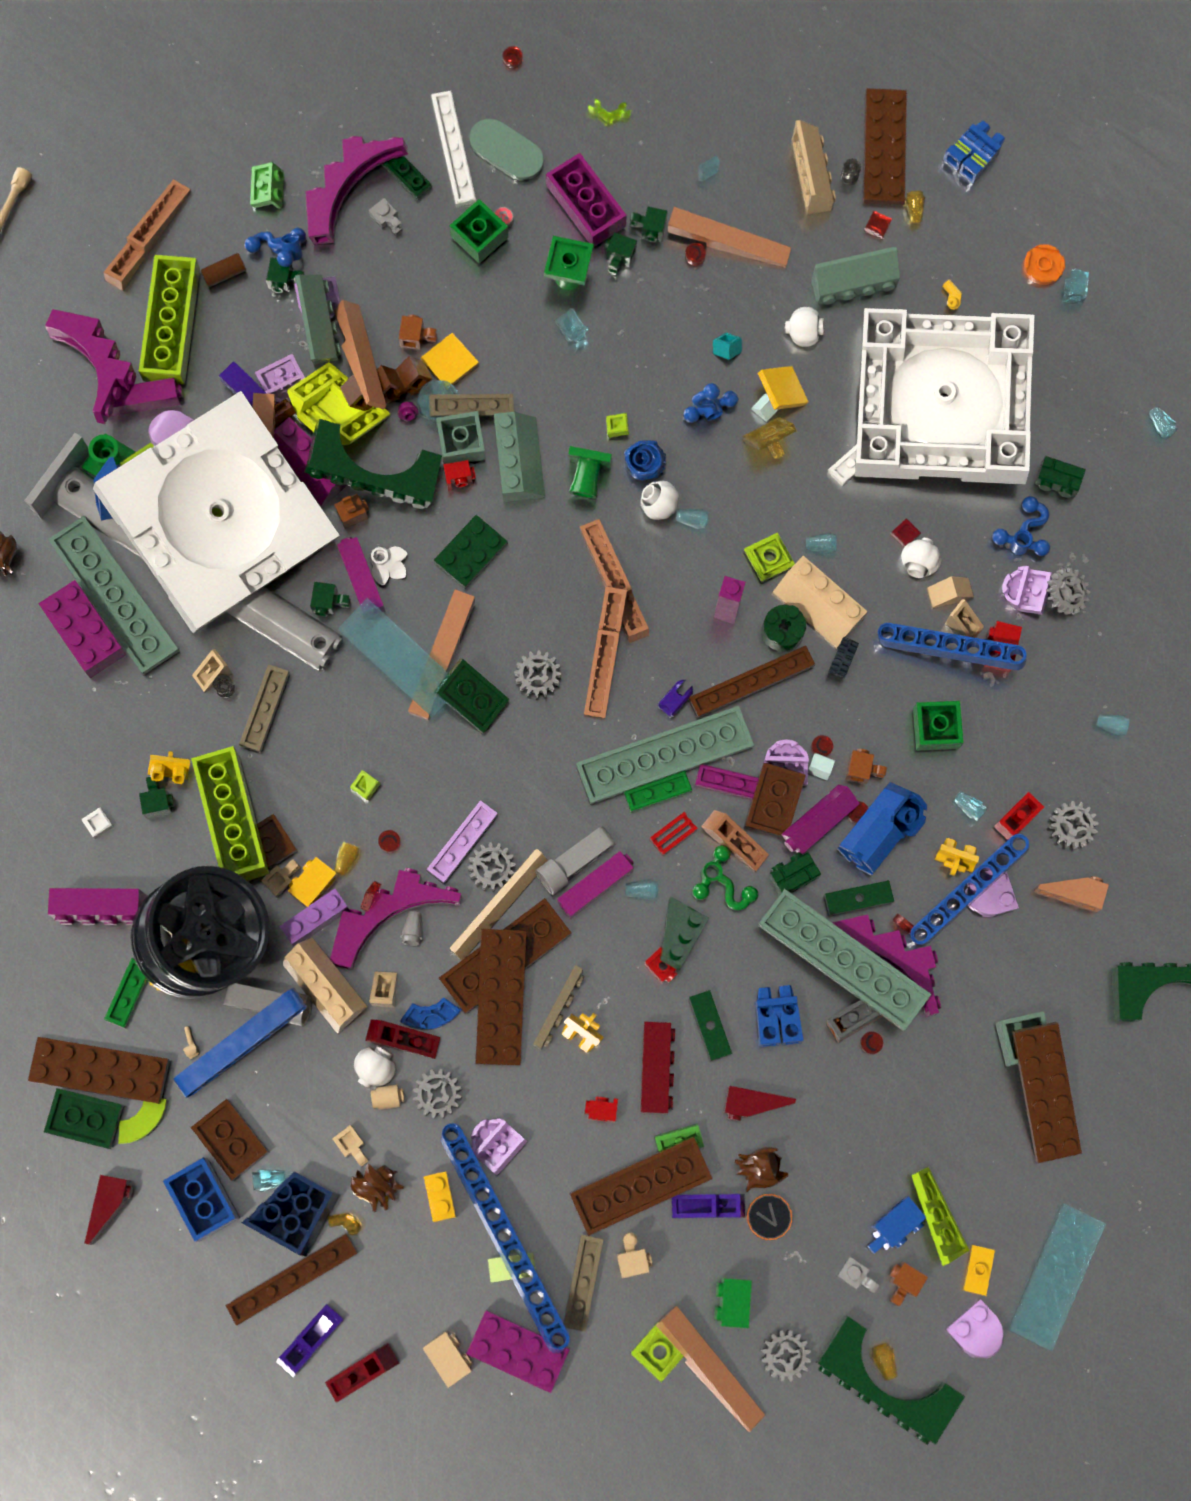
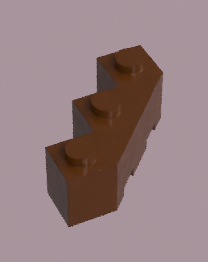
(407, 378)

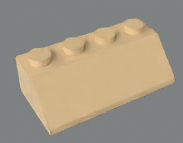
(812, 168)
(821, 601)
(324, 984)

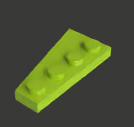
(941, 1222)

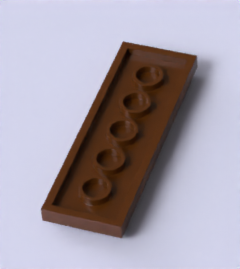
(884, 146)
(543, 932)
(500, 997)
(98, 1070)
(1047, 1092)
(640, 1185)

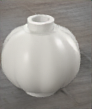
(805, 326)
(659, 500)
(921, 558)
(374, 1066)

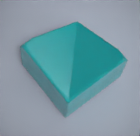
(727, 345)

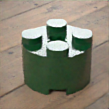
(778, 638)

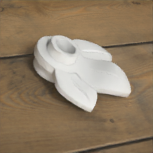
(390, 566)

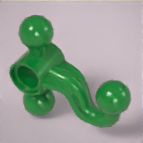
(701, 890)

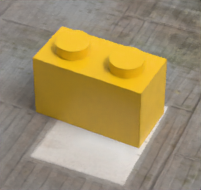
(312, 882)
(440, 1196)

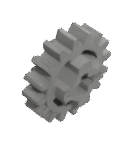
(1068, 591)
(544, 667)
(1065, 822)
(482, 863)
(431, 1103)
(788, 1368)

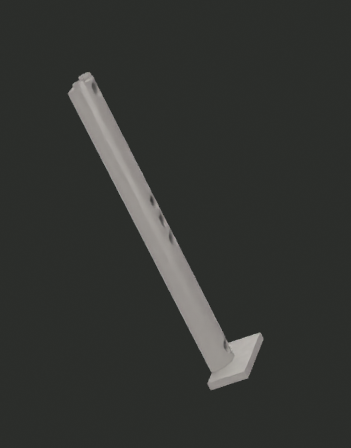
(261, 611)

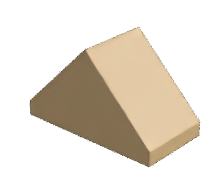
(950, 591)
(964, 620)
(209, 669)
(384, 989)

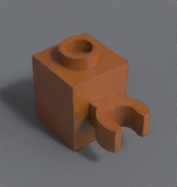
(413, 332)
(352, 510)
(861, 767)
(907, 1280)

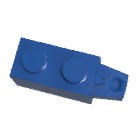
(896, 1224)

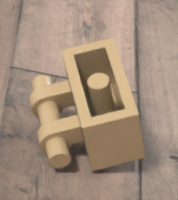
(633, 1261)

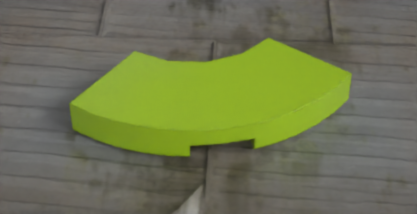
(142, 1123)

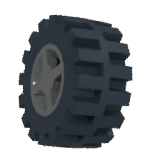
(843, 657)

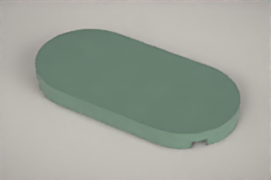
(506, 149)

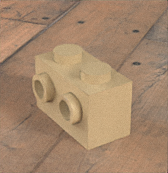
(448, 1359)

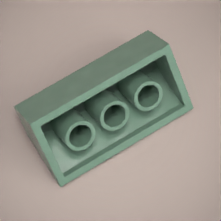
(856, 276)
(316, 318)
(519, 456)

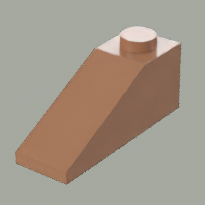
(730, 834)
(1083, 892)

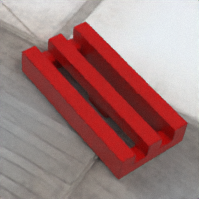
(688, 822)

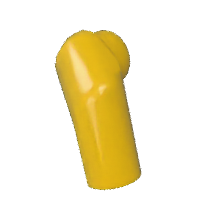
(955, 295)

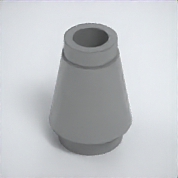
(412, 929)

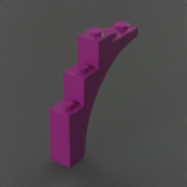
(339, 179)
(88, 337)
(408, 893)
(890, 948)

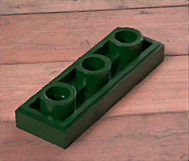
(410, 178)
(872, 895)
(705, 1012)

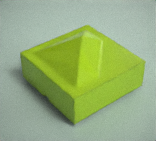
(617, 425)
(365, 785)

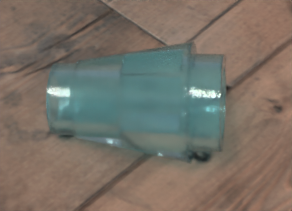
(1162, 422)
(693, 517)
(822, 543)
(1114, 723)
(970, 806)
(642, 889)
(267, 1179)

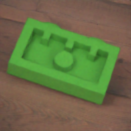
(267, 185)

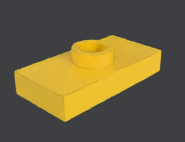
(978, 1270)

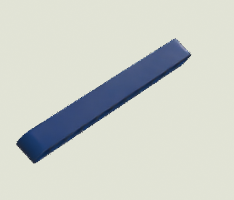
(504, 1248)

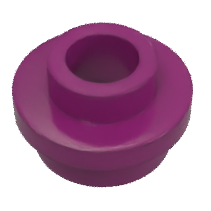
(407, 411)

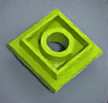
(768, 569)
(644, 1354)

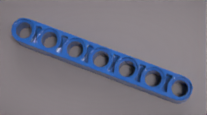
(960, 653)
(974, 879)
(240, 1042)

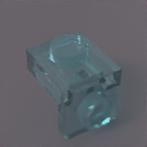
(571, 326)

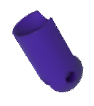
(674, 700)

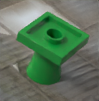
(568, 262)
(101, 449)
(587, 472)

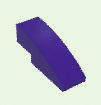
(238, 380)
(708, 1206)
(309, 1340)

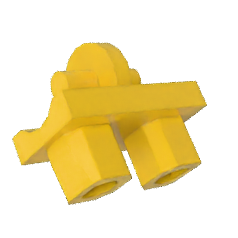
(168, 767)
(957, 859)
(576, 1025)

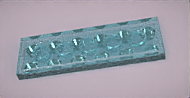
(395, 655)
(1057, 1277)

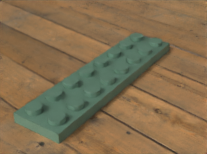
(113, 595)
(664, 754)
(844, 960)

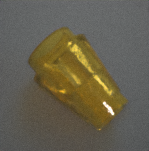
(915, 206)
(345, 858)
(885, 1360)

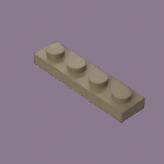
(486, 404)
(264, 708)
(555, 1016)
(583, 1283)

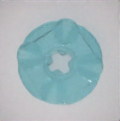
(433, 387)

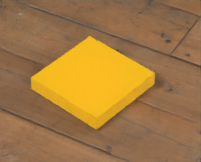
(449, 360)
(783, 387)

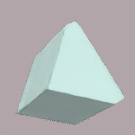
(764, 408)
(821, 766)

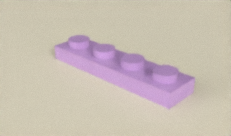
(462, 841)

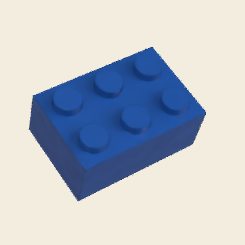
(200, 1199)

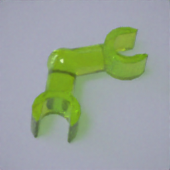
(609, 116)

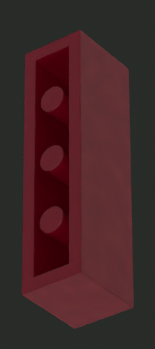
(656, 1068)

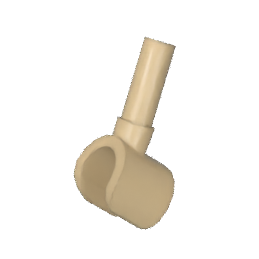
(191, 1050)

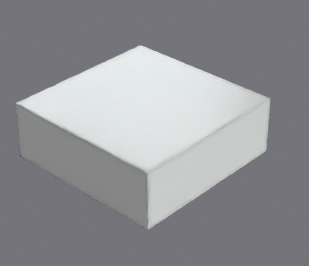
(97, 823)

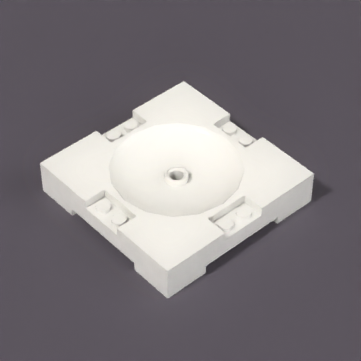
(973, 432)
(225, 464)

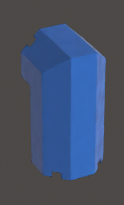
(888, 819)

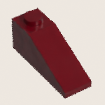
(402, 1038)
(747, 1103)
(108, 1201)
(362, 1372)

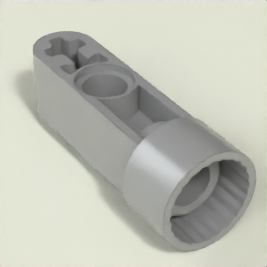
(556, 873)
(257, 999)

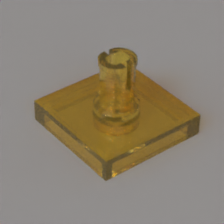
(769, 436)

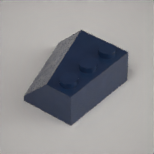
(293, 1213)

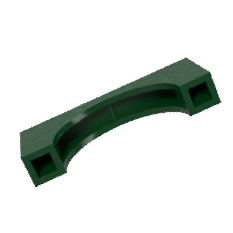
(330, 461)
(1136, 983)
(924, 1415)

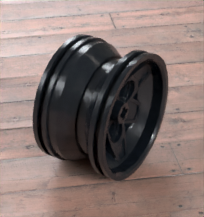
(200, 932)

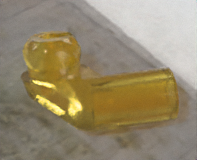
(346, 1220)

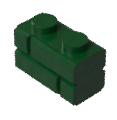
(1059, 477)
(795, 873)

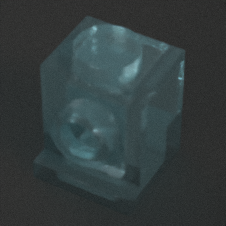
(1076, 286)

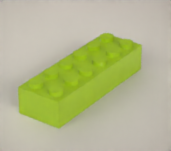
(169, 318)
(230, 813)

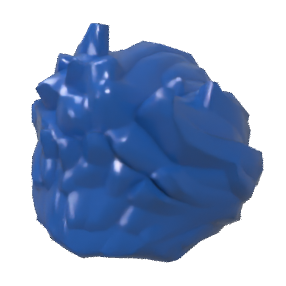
(645, 460)

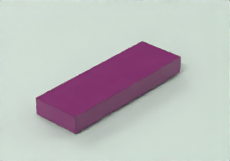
(726, 781)

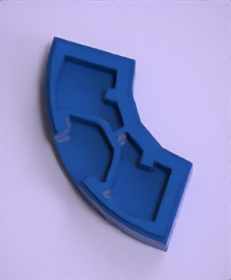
(430, 1016)

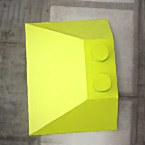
(321, 398)

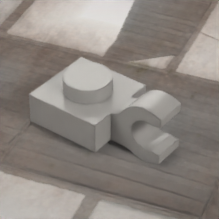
(385, 215)
(855, 1274)

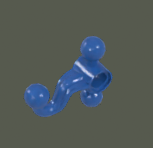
(287, 247)
(709, 403)
(1040, 547)

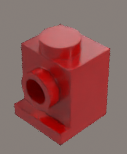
(458, 474)
(652, 965)
(602, 1109)

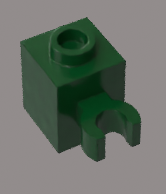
(652, 223)
(619, 250)
(280, 277)
(325, 598)
(156, 801)

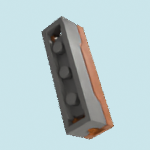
(852, 1020)

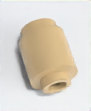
(387, 1097)

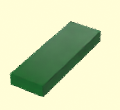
(658, 791)
(126, 995)

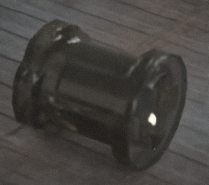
(855, 170)
(226, 680)

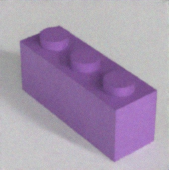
(314, 918)

